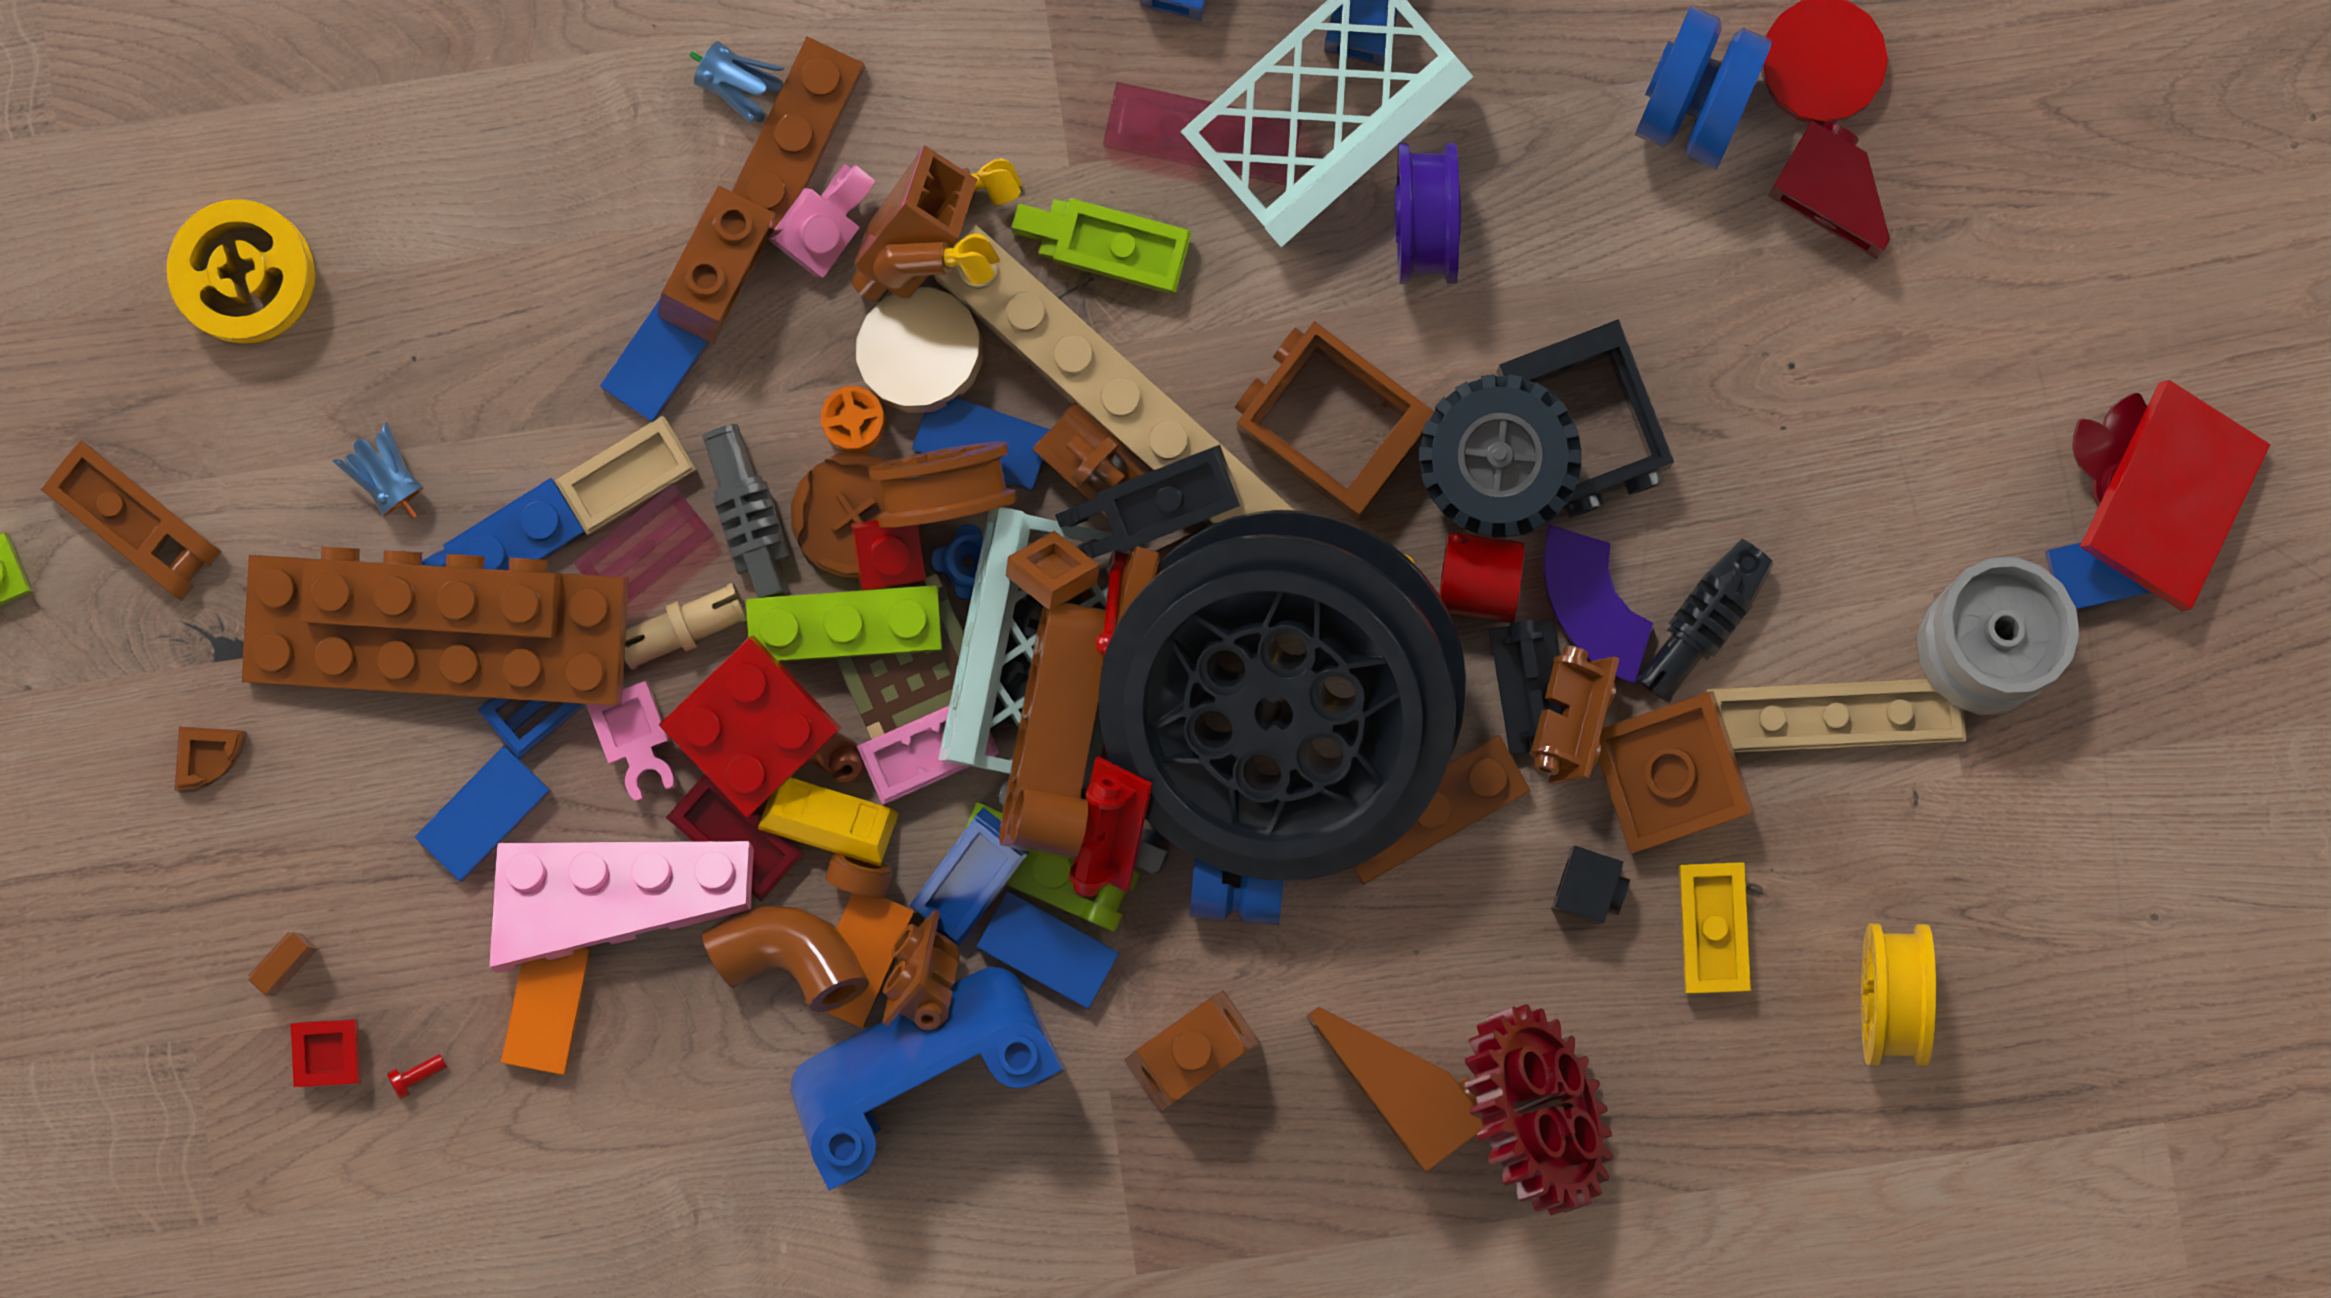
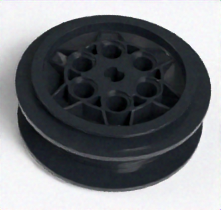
(1361, 619)

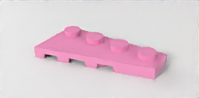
(602, 892)

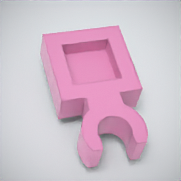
(632, 734)

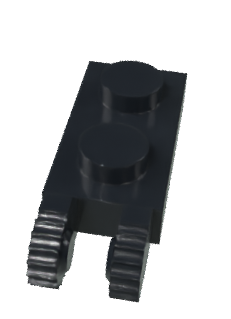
(1159, 502)

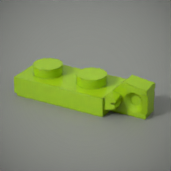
(1107, 242)

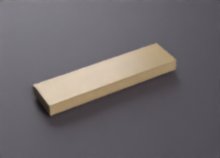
(1838, 716)

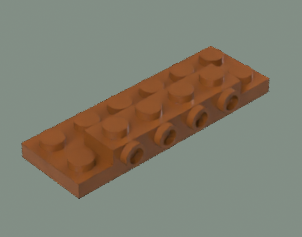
(435, 627)

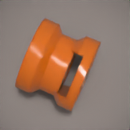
(848, 410)

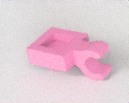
(817, 225)

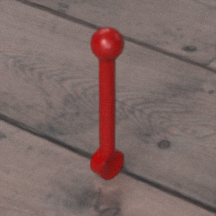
(1114, 570)

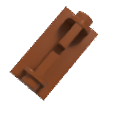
(1569, 743)
(922, 975)

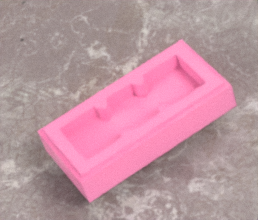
(909, 757)

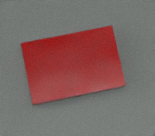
(2175, 495)

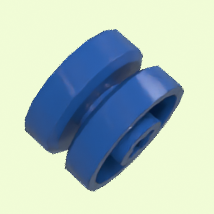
(1702, 87)

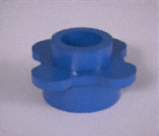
(949, 559)

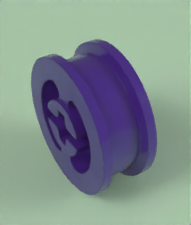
(1427, 213)

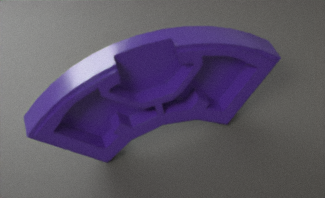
(1587, 603)

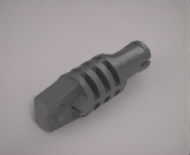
(747, 513)

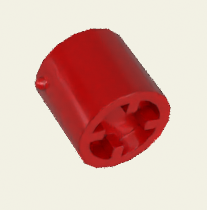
(1481, 577)

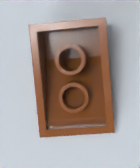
(1411, 1095)

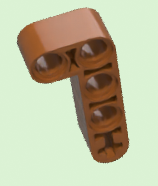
(1055, 735)

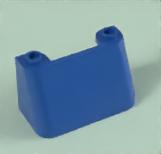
(845, 1082)

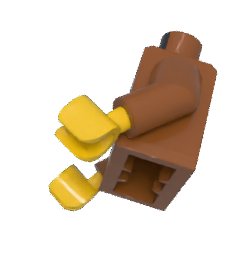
(924, 220)

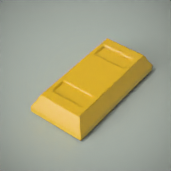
(830, 820)

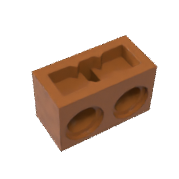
(716, 264)

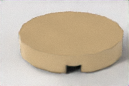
(919, 350)

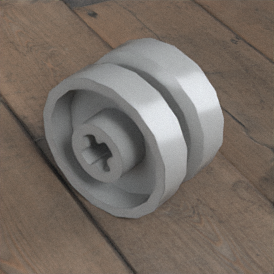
(1998, 635)

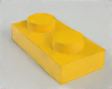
(1714, 928)

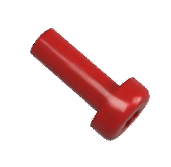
(402, 1081)

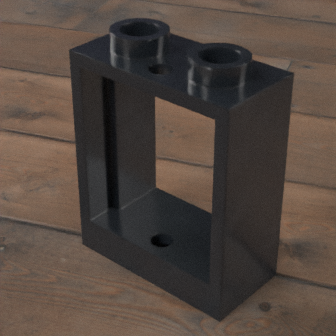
(1580, 351)

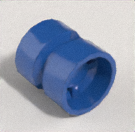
(1255, 901)

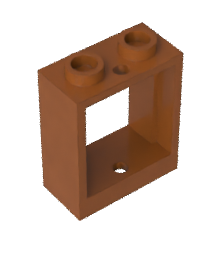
(1293, 357)

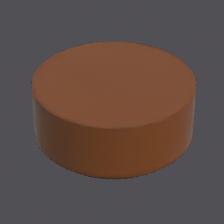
(859, 876)

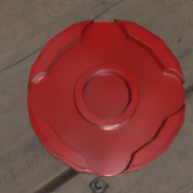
(1824, 60)

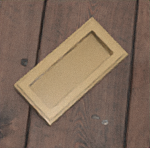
(626, 476)

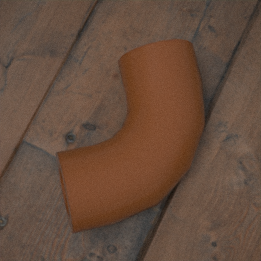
(792, 942)

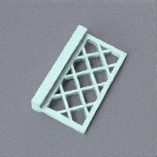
(1361, 148)
(986, 642)

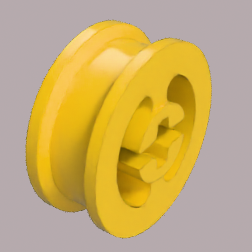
(193, 288)
(1898, 994)

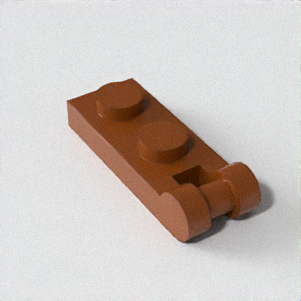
(128, 518)

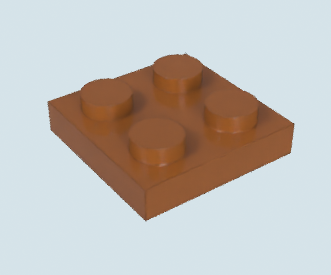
(1672, 772)

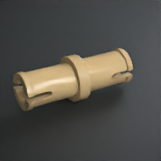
(684, 625)

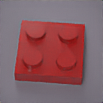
(750, 726)

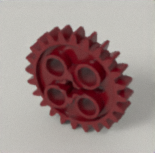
(1549, 1151)

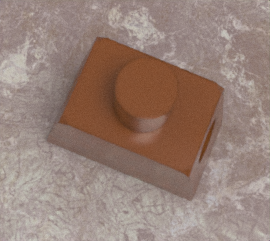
(1191, 1050)

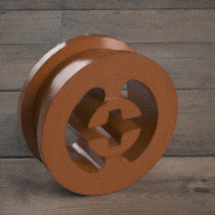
(943, 484)

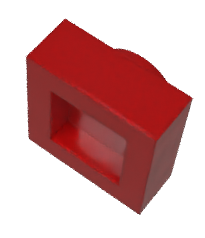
(887, 555)
(325, 1053)

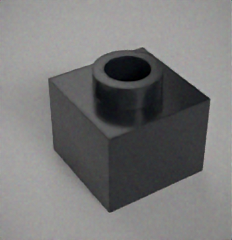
(1591, 886)

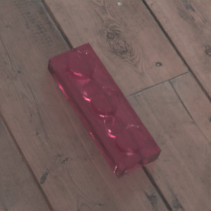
(1151, 123)

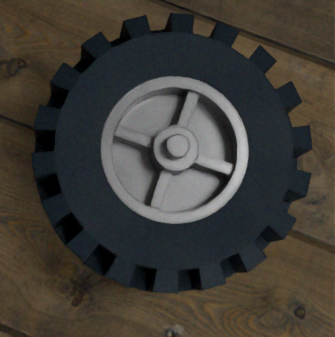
(1500, 456)

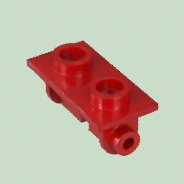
(1113, 829)

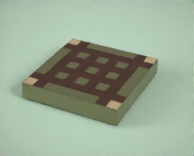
(907, 685)

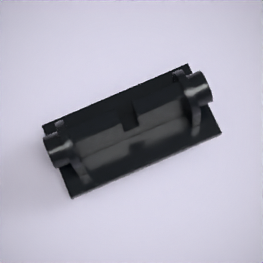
(1523, 671)

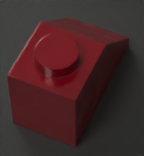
(1834, 187)

